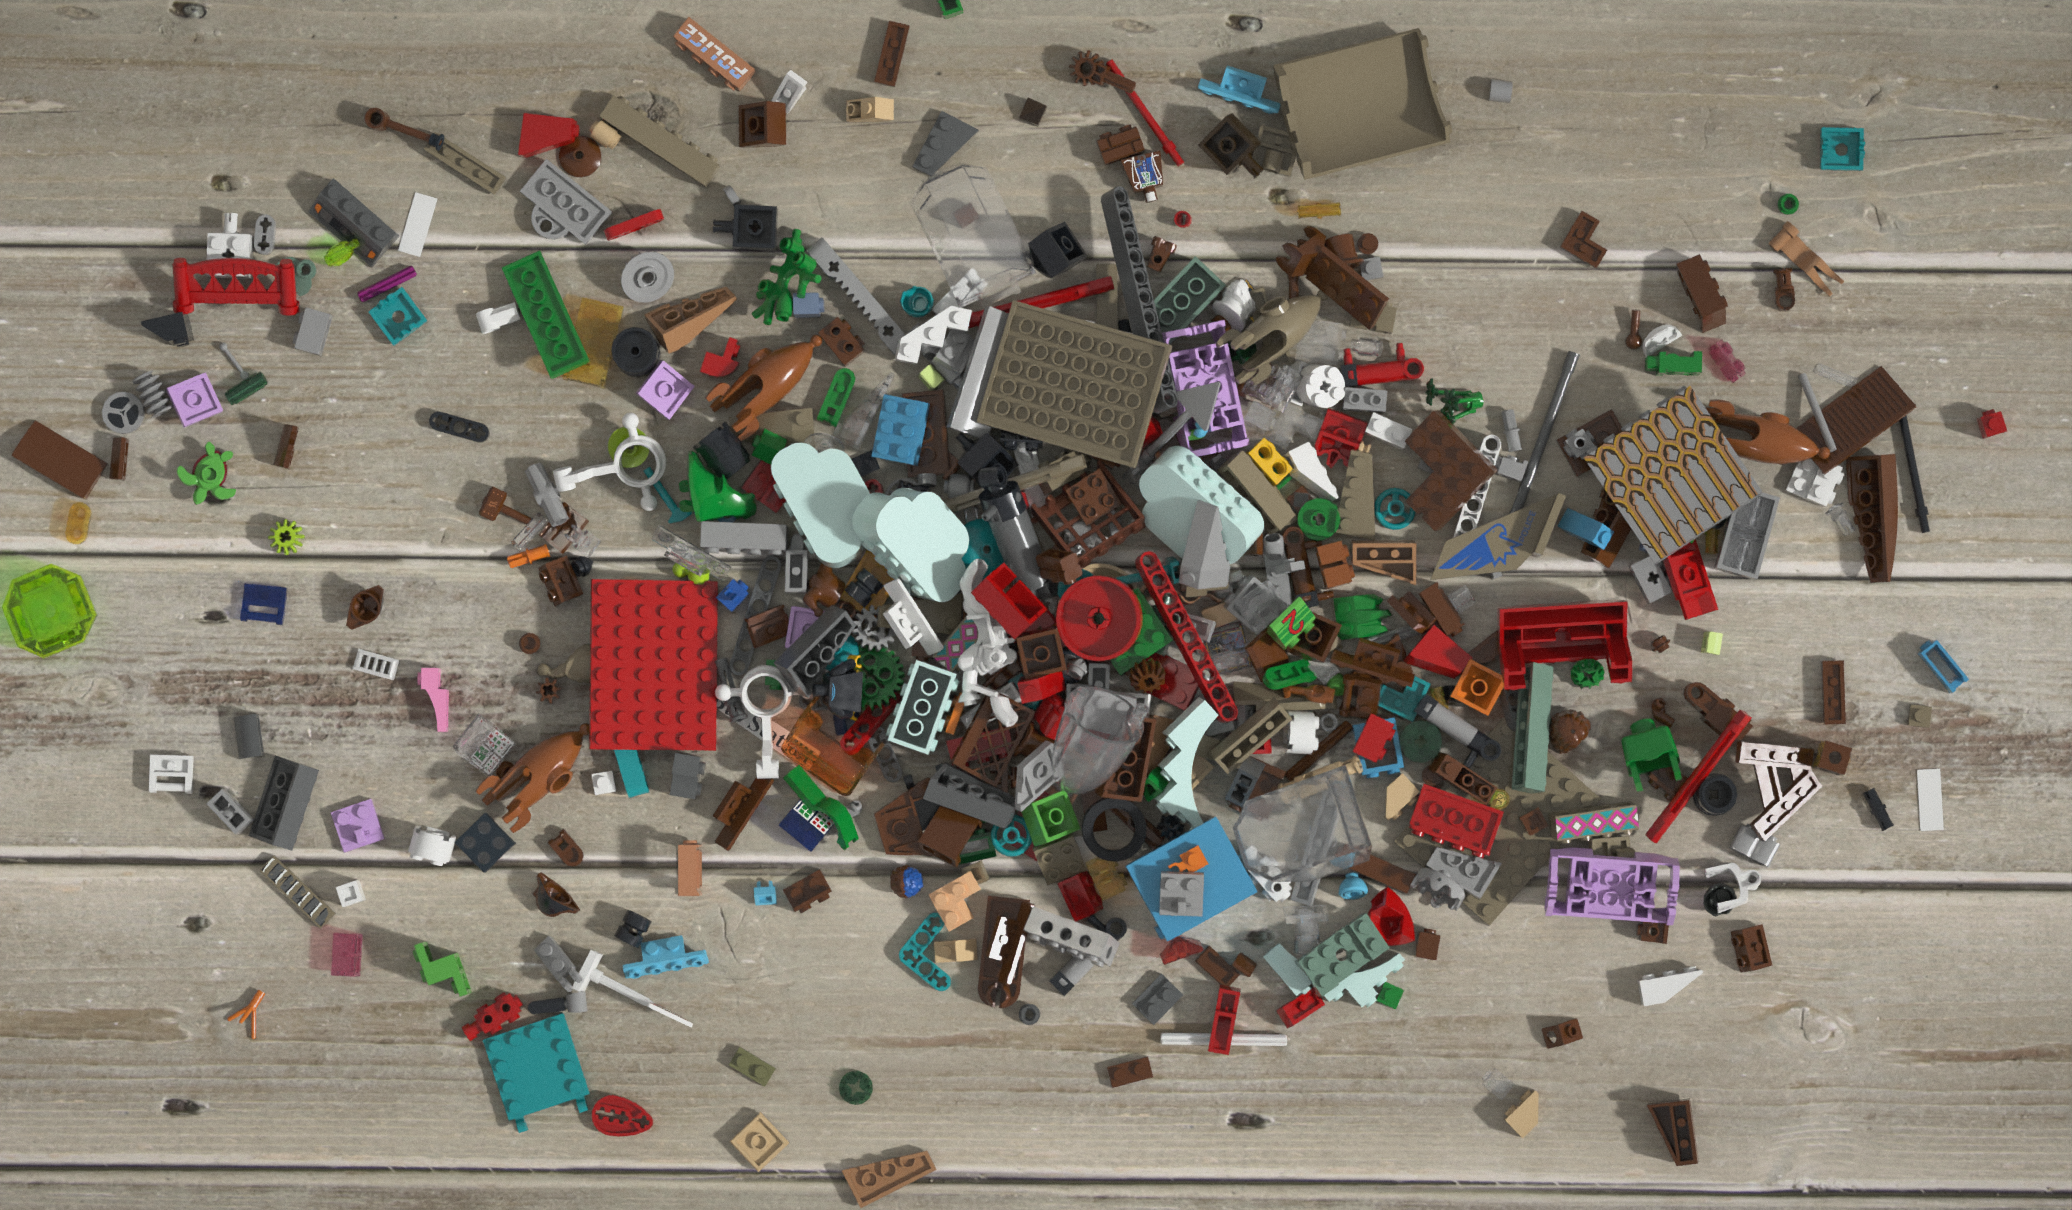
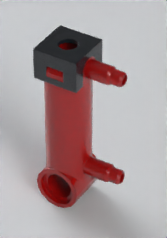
(1380, 371)

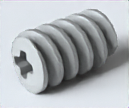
(152, 394)

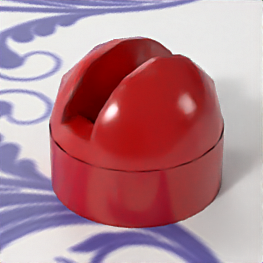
(1178, 219)

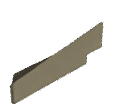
(1260, 694)

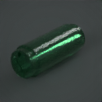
(246, 388)

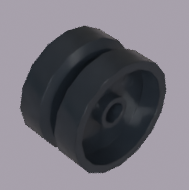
(648, 348)

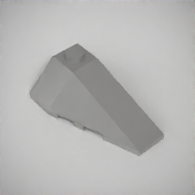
(1204, 557)

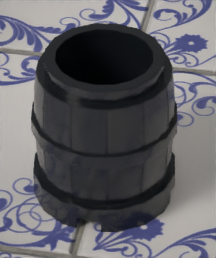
(723, 451)
(1726, 795)

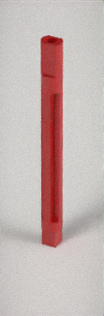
(1055, 297)
(1700, 773)

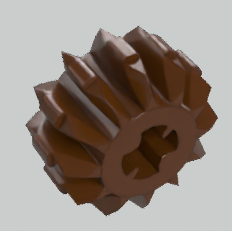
(1147, 675)

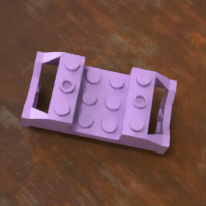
(1205, 366)
(1611, 886)

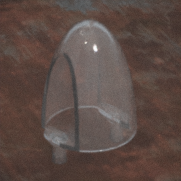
(1094, 738)

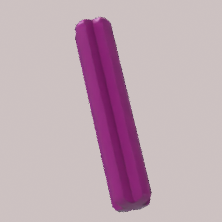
(386, 283)

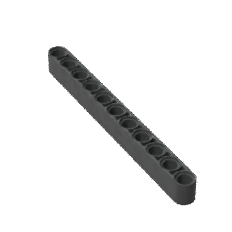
(1135, 281)

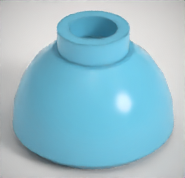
(1352, 887)

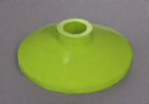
(631, 457)

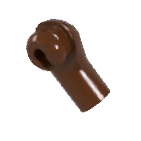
(1659, 712)

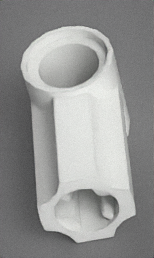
(492, 319)

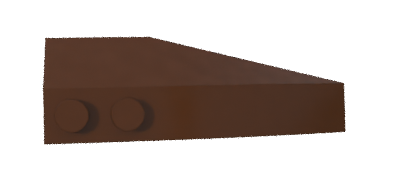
(1875, 506)

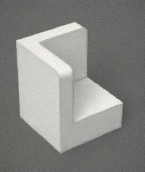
(350, 893)

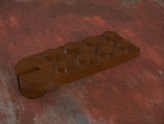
(990, 967)

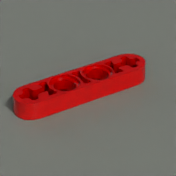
(873, 722)

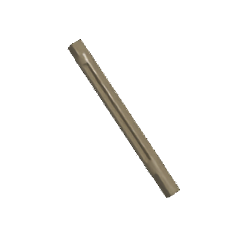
(1024, 481)

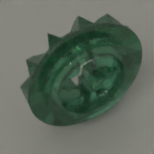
(865, 1084)

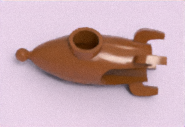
(768, 370)
(1771, 435)
(547, 768)

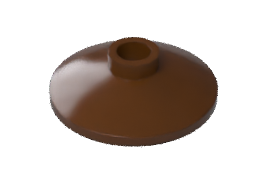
(584, 166)

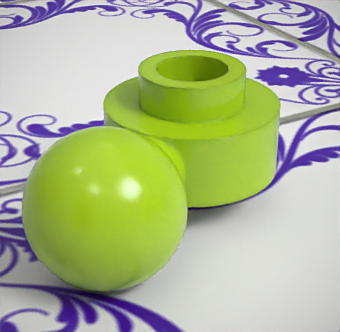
(680, 572)

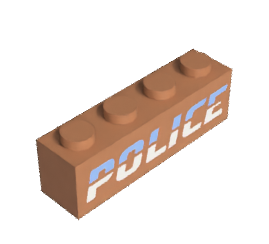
(714, 54)

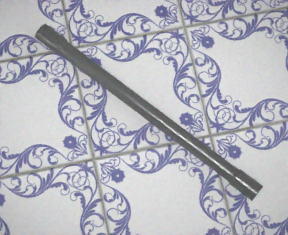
(1567, 370)

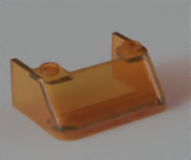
(823, 755)

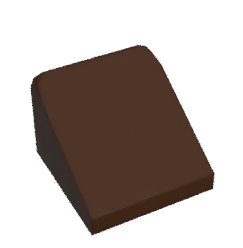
(1244, 964)

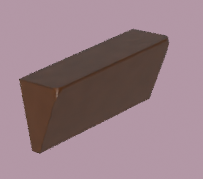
(119, 458)

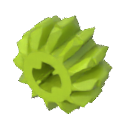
(293, 534)

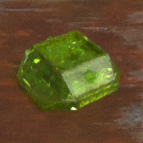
(27, 605)

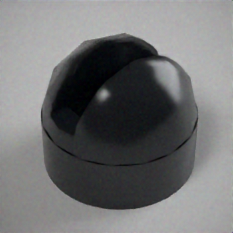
(1448, 689)

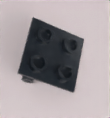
(1010, 442)

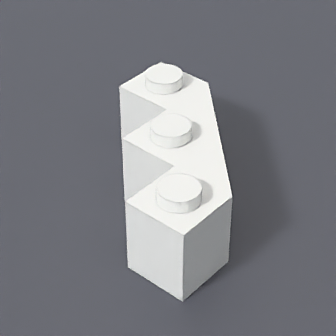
(931, 333)

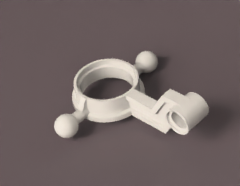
(566, 479)
(767, 766)

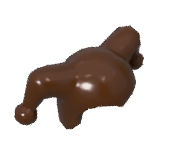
(824, 589)

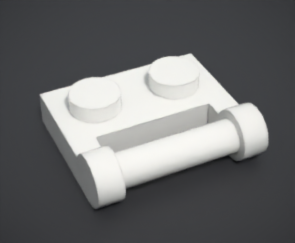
(171, 766)

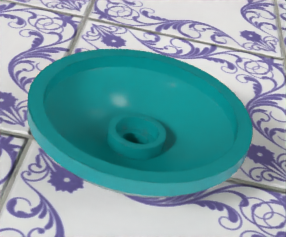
(981, 535)

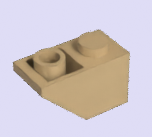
(870, 110)
(1397, 795)
(1525, 1114)

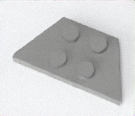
(1034, 776)

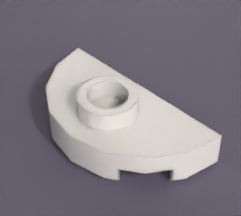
(1659, 338)

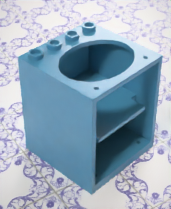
(1224, 876)

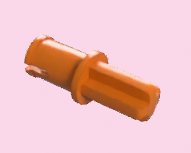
(528, 556)

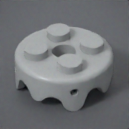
(1439, 884)

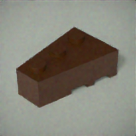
(1676, 1126)

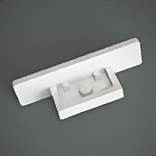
(908, 620)

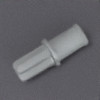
(1511, 430)

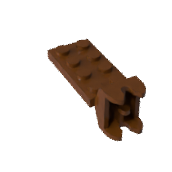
(1333, 277)

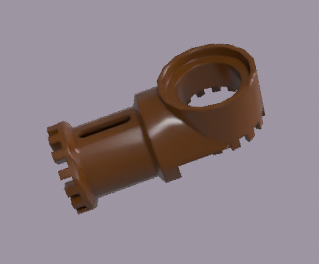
(1784, 288)

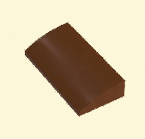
(59, 459)

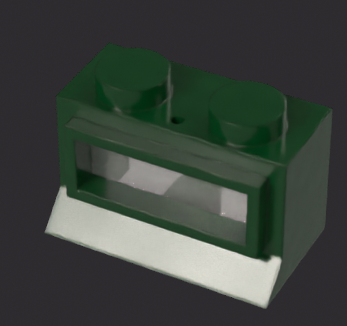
(978, 847)

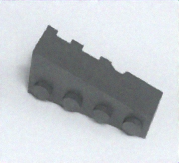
(814, 650)
(970, 796)

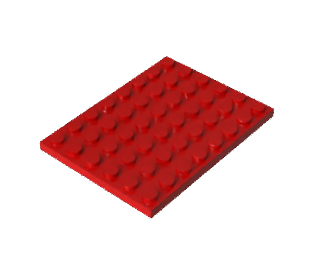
(653, 665)

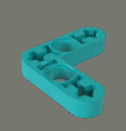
(919, 949)

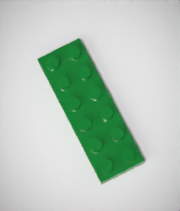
(545, 314)

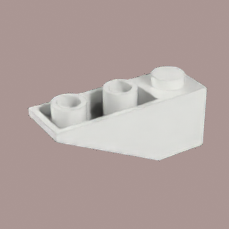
(1310, 472)
(1660, 989)

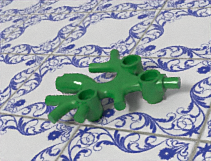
(796, 263)

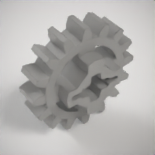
(879, 635)

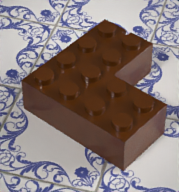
(1456, 467)

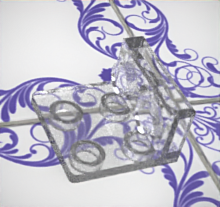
(1277, 388)

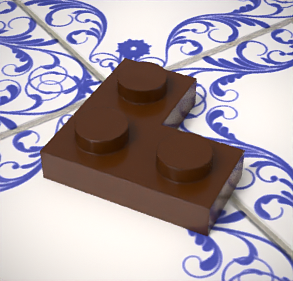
(1579, 243)

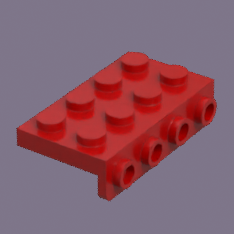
(1455, 820)

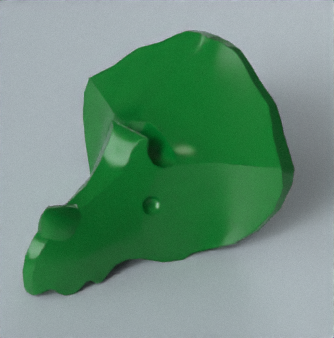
(712, 496)

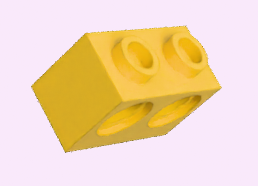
(1270, 459)

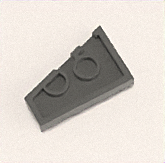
(942, 143)

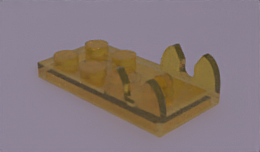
(597, 328)

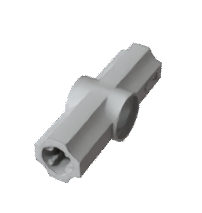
(546, 494)

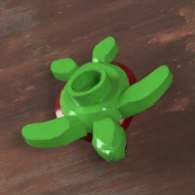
(208, 475)

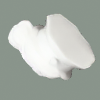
(1235, 305)

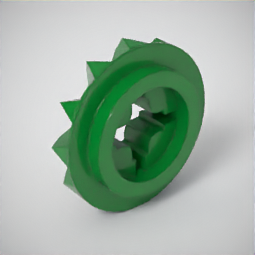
(1590, 666)

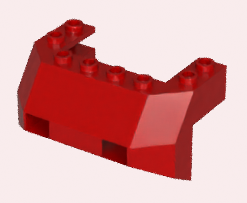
(1563, 634)

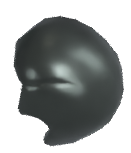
(1716, 894)

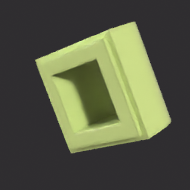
(931, 378)
(1711, 643)

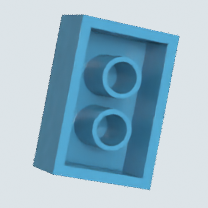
(900, 429)

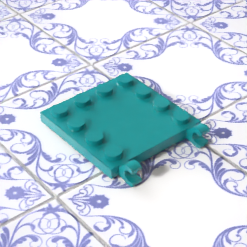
(536, 1068)

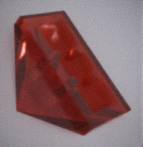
(1180, 948)

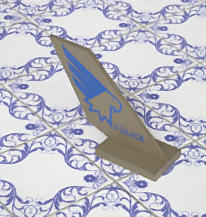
(1500, 543)

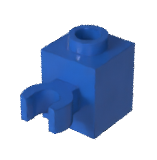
(733, 594)

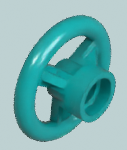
(1395, 501)
(999, 843)

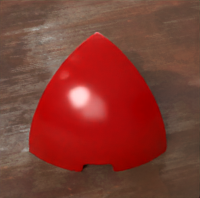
(1391, 918)

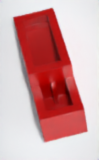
(1224, 1019)

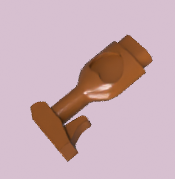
(1313, 693)

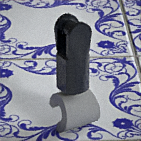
(574, 1002)

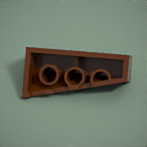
(1613, 519)

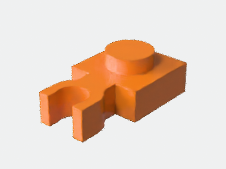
(1191, 860)

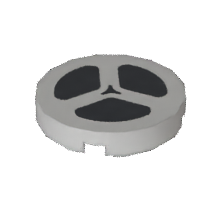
(123, 412)

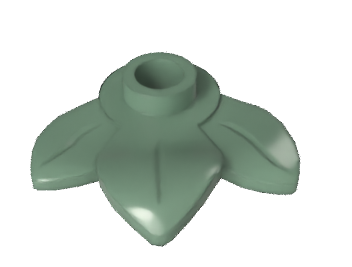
(302, 281)

